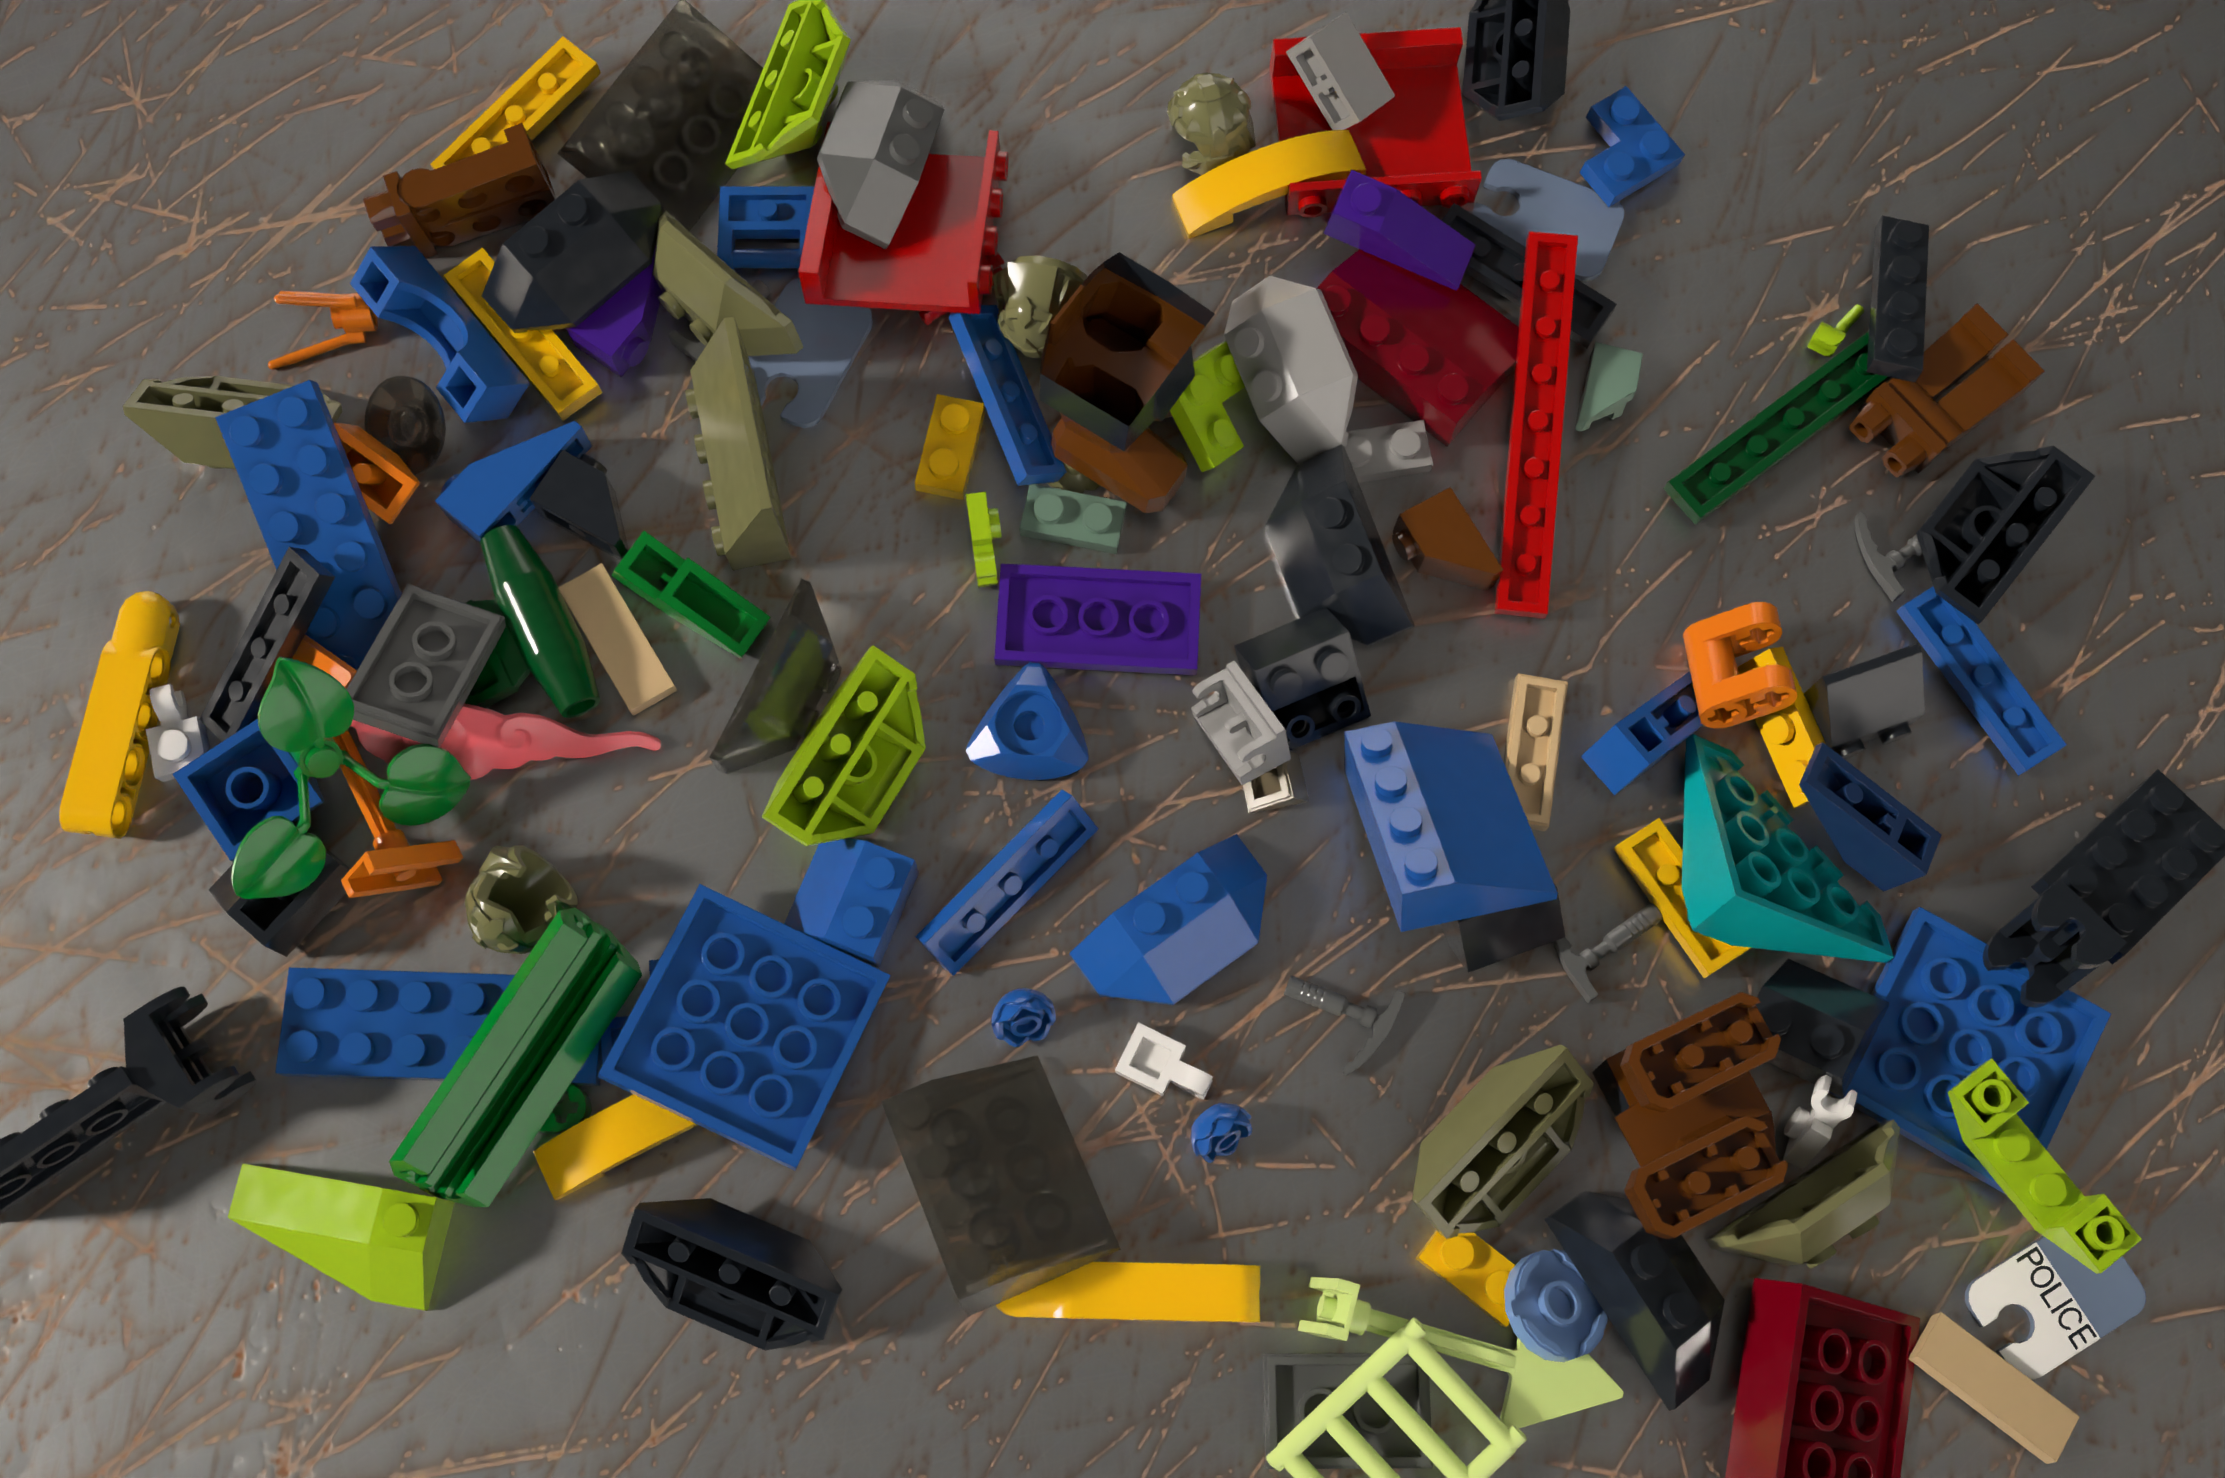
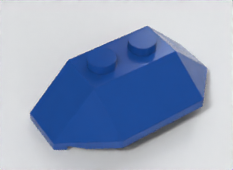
(1178, 928)

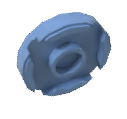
(1553, 1307)

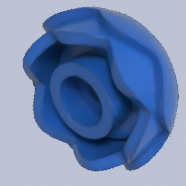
(1023, 1016)
(1219, 1130)

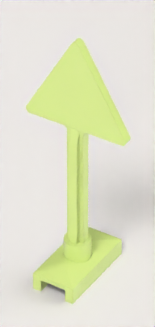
(1535, 1386)

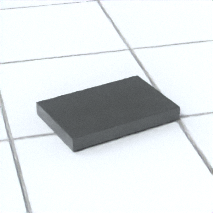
(423, 665)
(1302, 1381)

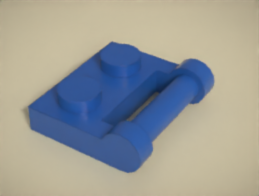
(762, 214)

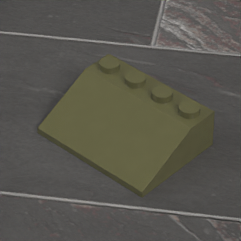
(737, 453)

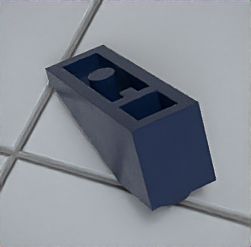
(1867, 823)

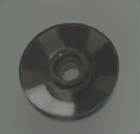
(407, 420)

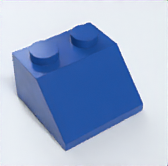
(243, 785)
(853, 897)

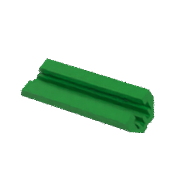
(518, 1063)

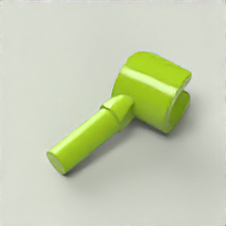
(1827, 338)

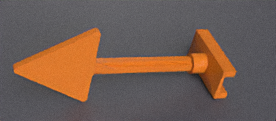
(394, 862)

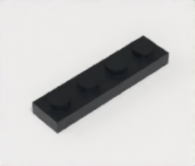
(1500, 266)
(1898, 299)
(272, 633)

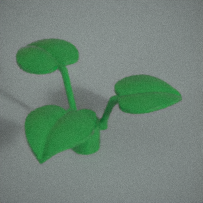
(301, 717)

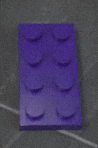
(1098, 619)

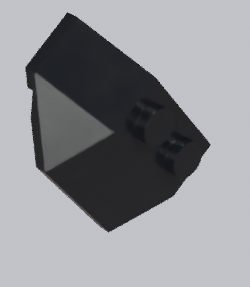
(1516, 56)
(575, 254)
(1997, 523)
(1334, 550)
(732, 1271)
(1647, 1289)

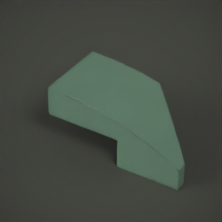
(1609, 384)

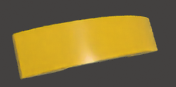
(1263, 176)
(604, 1142)

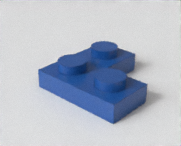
(1637, 149)

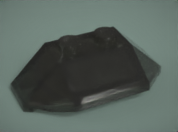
(783, 689)

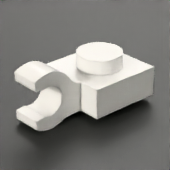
(178, 737)
(1156, 1061)
(1812, 1127)

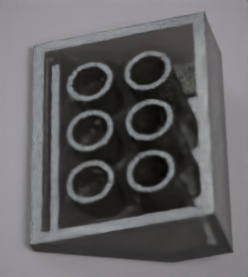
(671, 115)
(999, 1180)

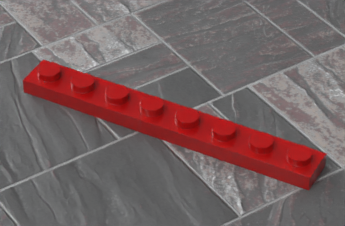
(1536, 425)

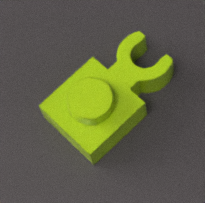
(984, 528)

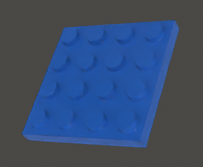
(1949, 1021)
(745, 1027)

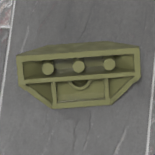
(708, 290)
(184, 412)
(1501, 1141)
(1819, 1205)

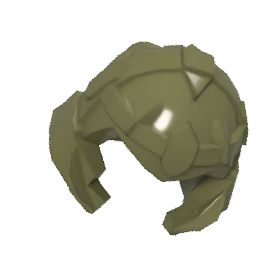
(1214, 117)
(1031, 296)
(515, 899)

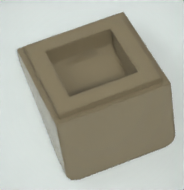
(1277, 787)

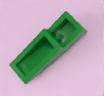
(690, 595)

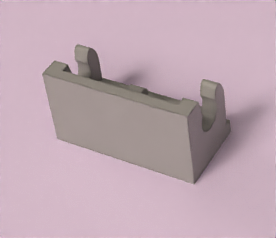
(1340, 73)
(1240, 724)

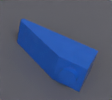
(500, 486)
(1645, 736)

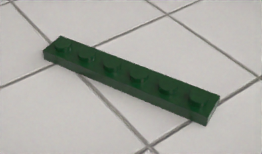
(1774, 432)

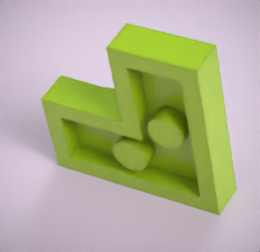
(1201, 411)

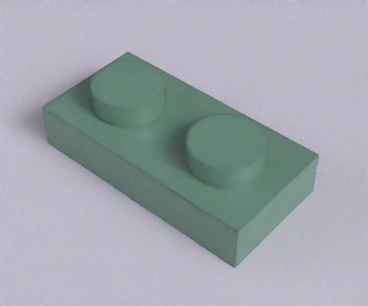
(1073, 518)

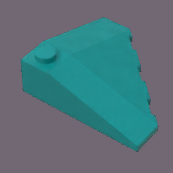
(1755, 878)

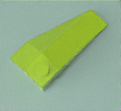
(356, 1233)

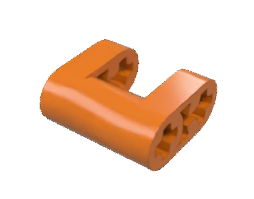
(1711, 650)

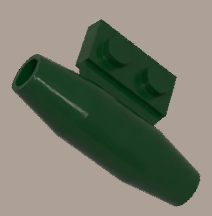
(537, 633)

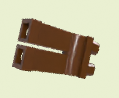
(464, 197)
(1925, 428)

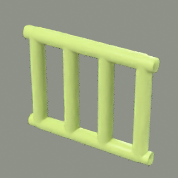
(1369, 1378)

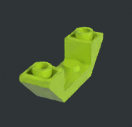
(2036, 1184)

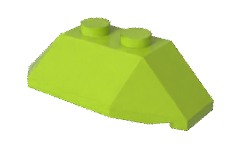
(793, 86)
(852, 756)

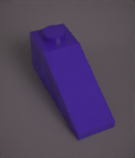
(1398, 231)
(623, 326)

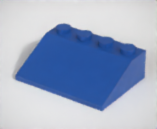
(1443, 823)

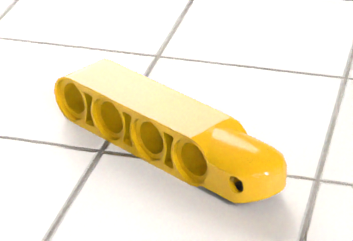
(113, 736)
(1145, 1293)

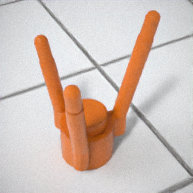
(347, 313)

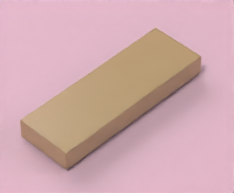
(617, 639)
(1535, 744)
(1994, 1388)

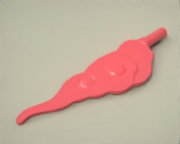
(491, 740)

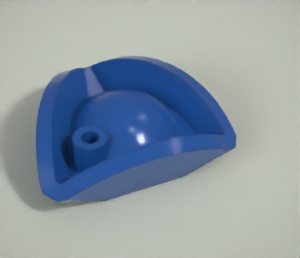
(1029, 730)

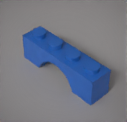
(408, 291)

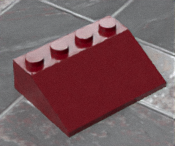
(1420, 342)
(1821, 1386)

